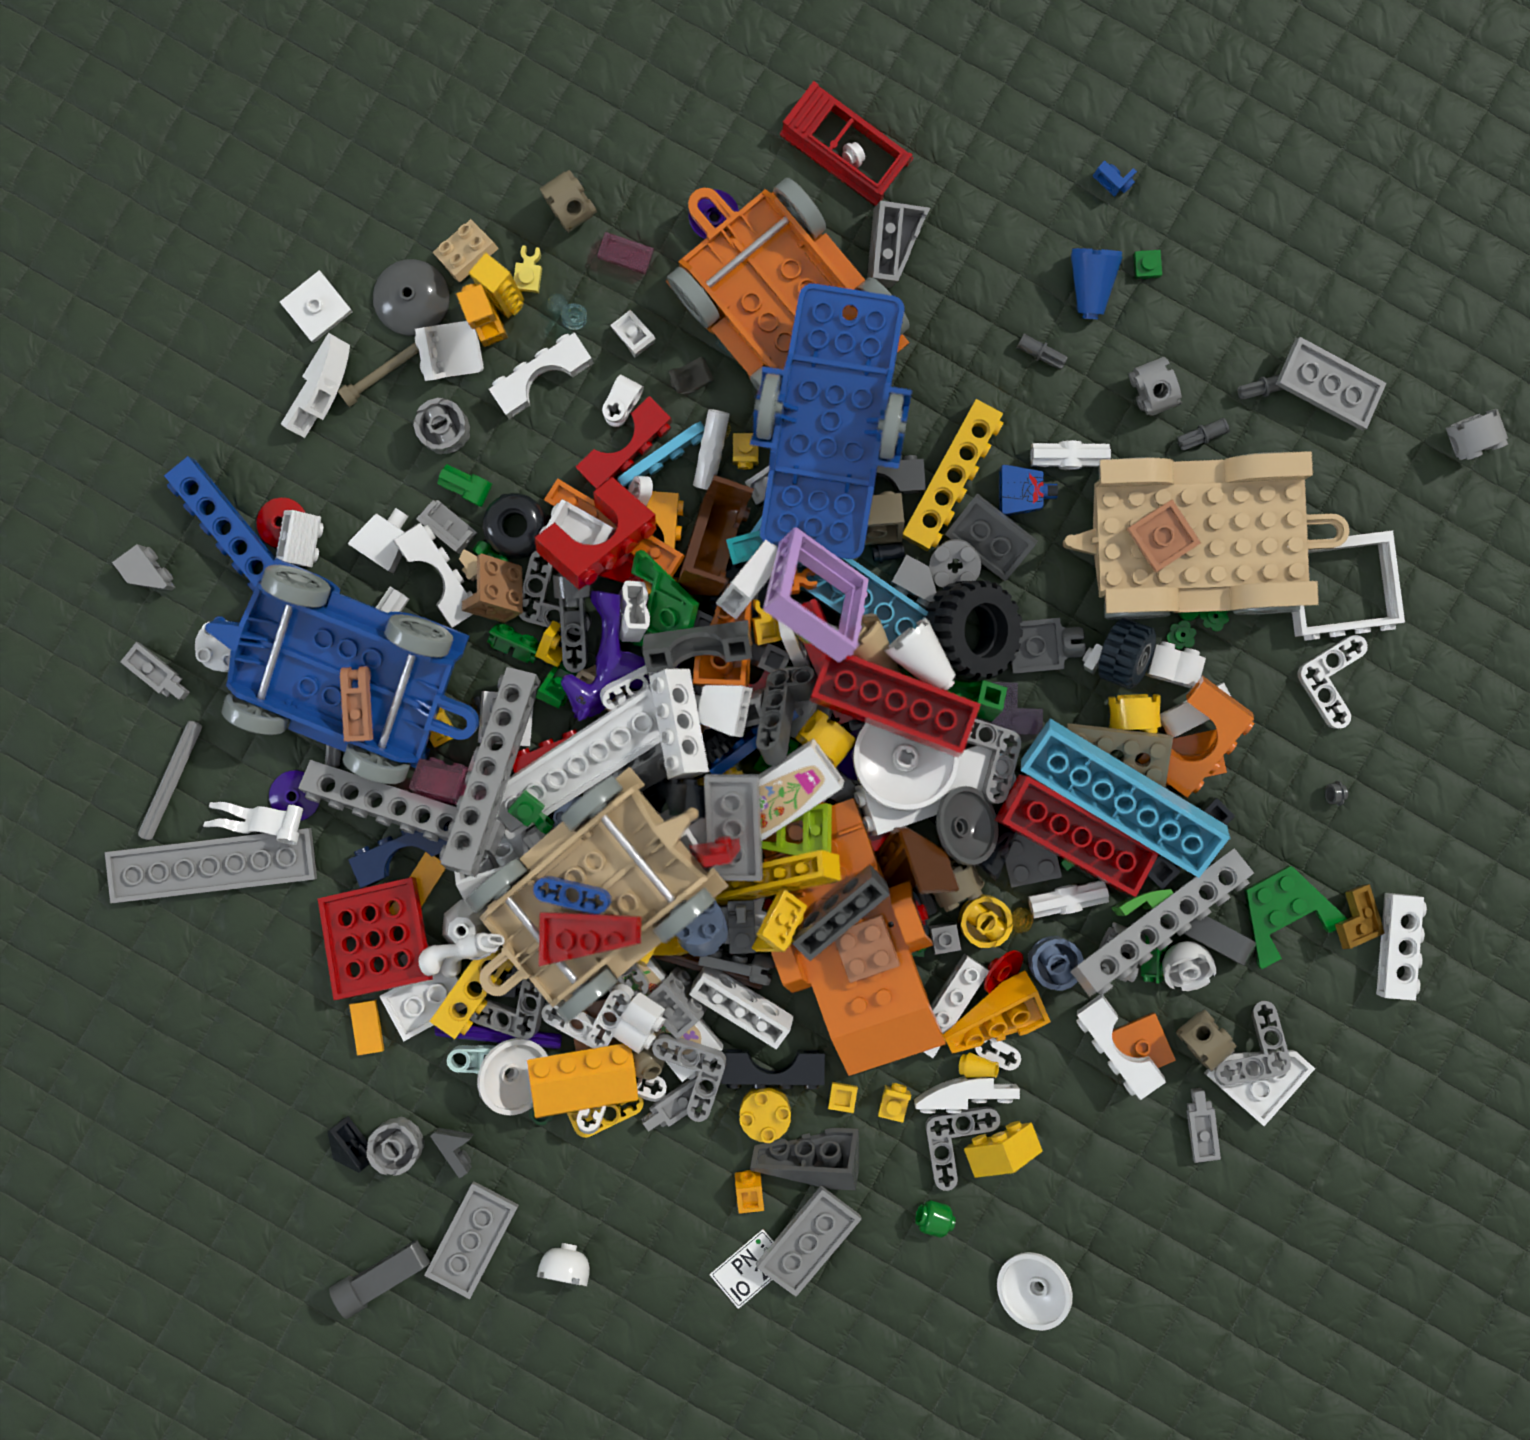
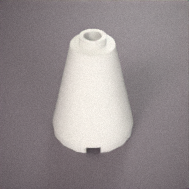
(922, 655)

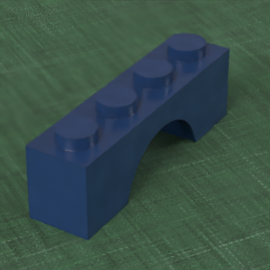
(374, 864)

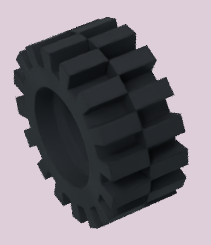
(716, 744)

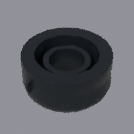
(497, 514)

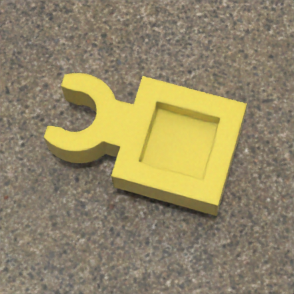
(527, 274)

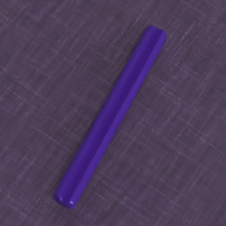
(483, 1033)

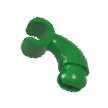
(484, 548)

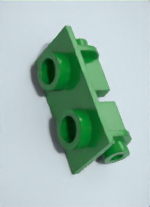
(504, 637)
(1153, 967)

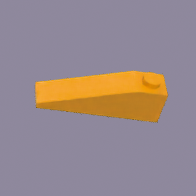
(1006, 1010)

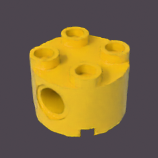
(1135, 712)
(829, 736)
(985, 921)
(765, 1114)

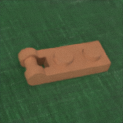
(356, 704)

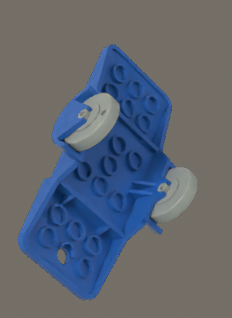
(831, 418)

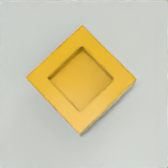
(842, 1097)

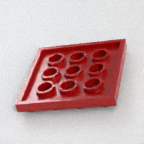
(337, 933)

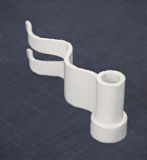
(261, 819)

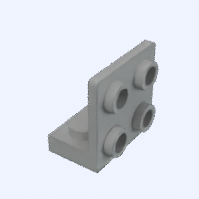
(680, 1008)

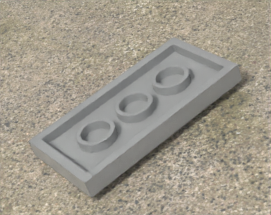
(1330, 383)
(734, 811)
(471, 1240)
(808, 1241)

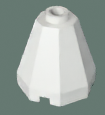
(462, 916)

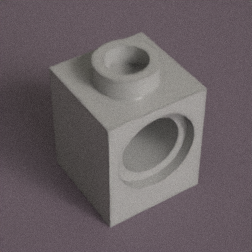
(944, 937)

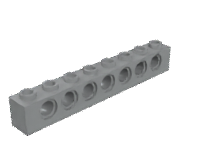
(319, 776)
(470, 859)
(1230, 866)

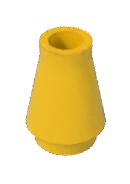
(976, 1066)

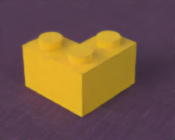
(1003, 1151)

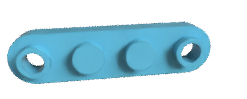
(672, 449)

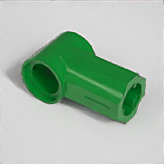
(468, 486)

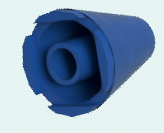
(1094, 278)

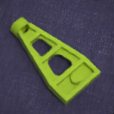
(816, 833)

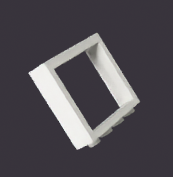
(1391, 586)

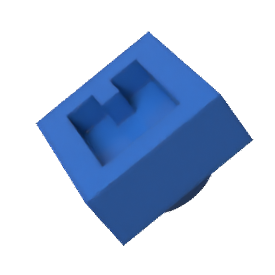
(1110, 178)

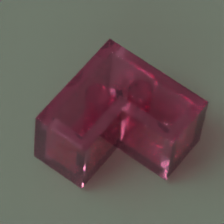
(439, 781)

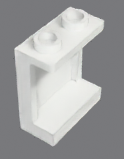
(579, 524)

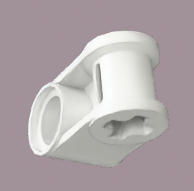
(624, 397)

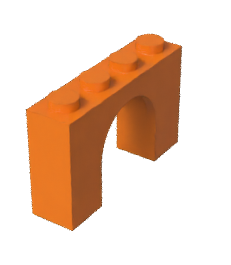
(1231, 721)

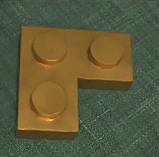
(1365, 919)

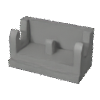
(447, 526)

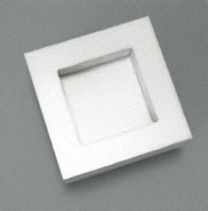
(1091, 659)

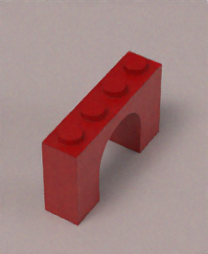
(584, 562)

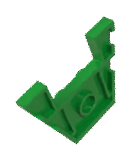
(668, 603)
(1280, 901)

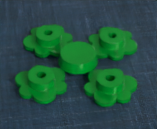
(1184, 627)

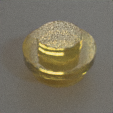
(1022, 920)

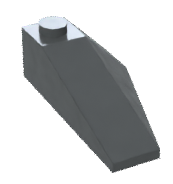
(817, 1160)

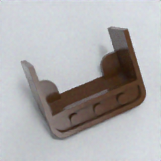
(707, 550)
(915, 859)

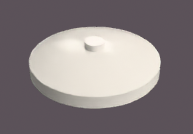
(901, 770)

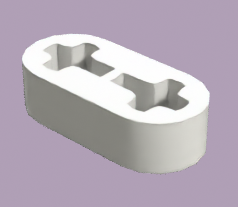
(641, 488)
(995, 1057)

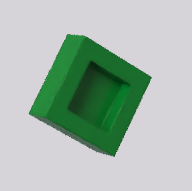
(1147, 264)

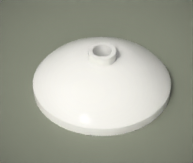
(510, 1092)
(1027, 1301)

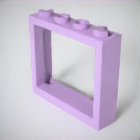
(800, 547)

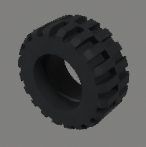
(998, 625)

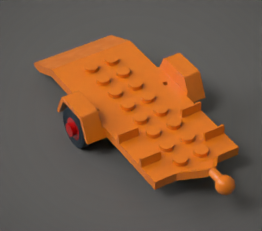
(880, 1014)

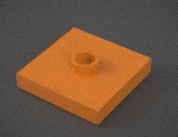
(1144, 1038)

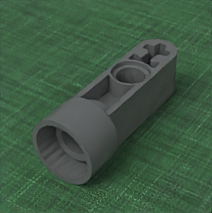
(572, 597)
(355, 1292)

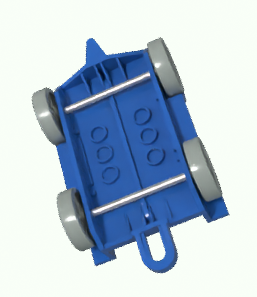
(291, 660)

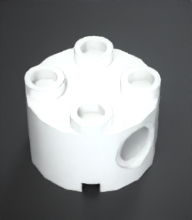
(211, 651)

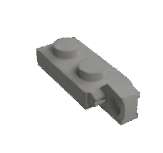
(154, 672)
(672, 1106)
(1202, 1128)

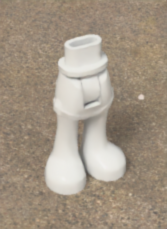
(449, 956)

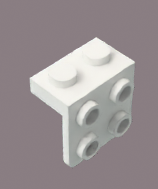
(448, 350)

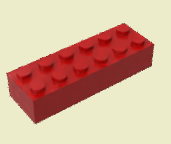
(896, 703)
(1076, 835)

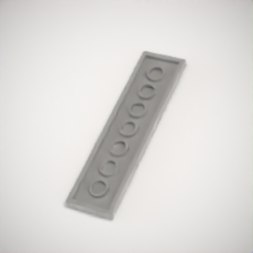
(208, 866)

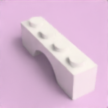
(566, 356)
(418, 546)
(1140, 1073)

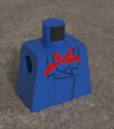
(1023, 490)

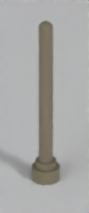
(351, 392)

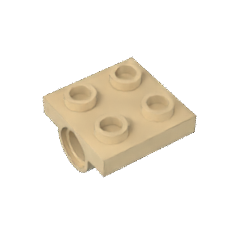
(464, 250)

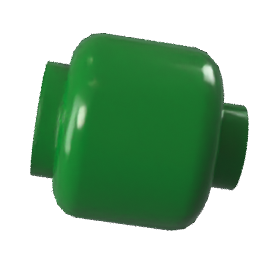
(935, 1218)

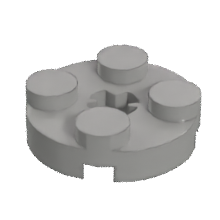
(946, 553)

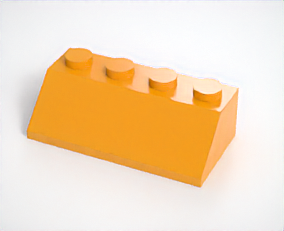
(582, 1080)

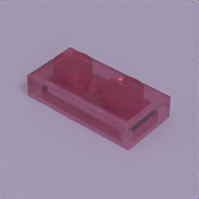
(625, 253)

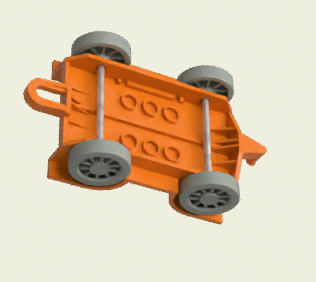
(751, 271)

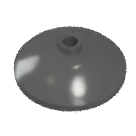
(423, 308)
(967, 825)

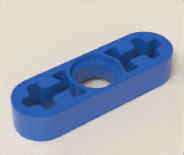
(554, 883)

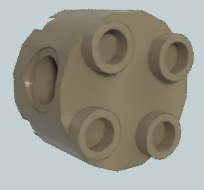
(568, 200)
(969, 886)
(1205, 1040)

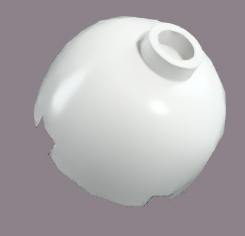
(1188, 966)
(565, 1265)

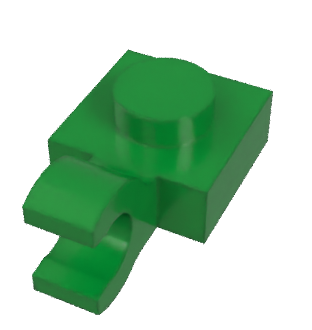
(528, 810)

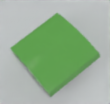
(1147, 900)

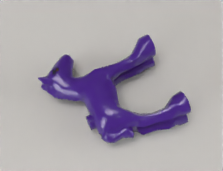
(610, 661)

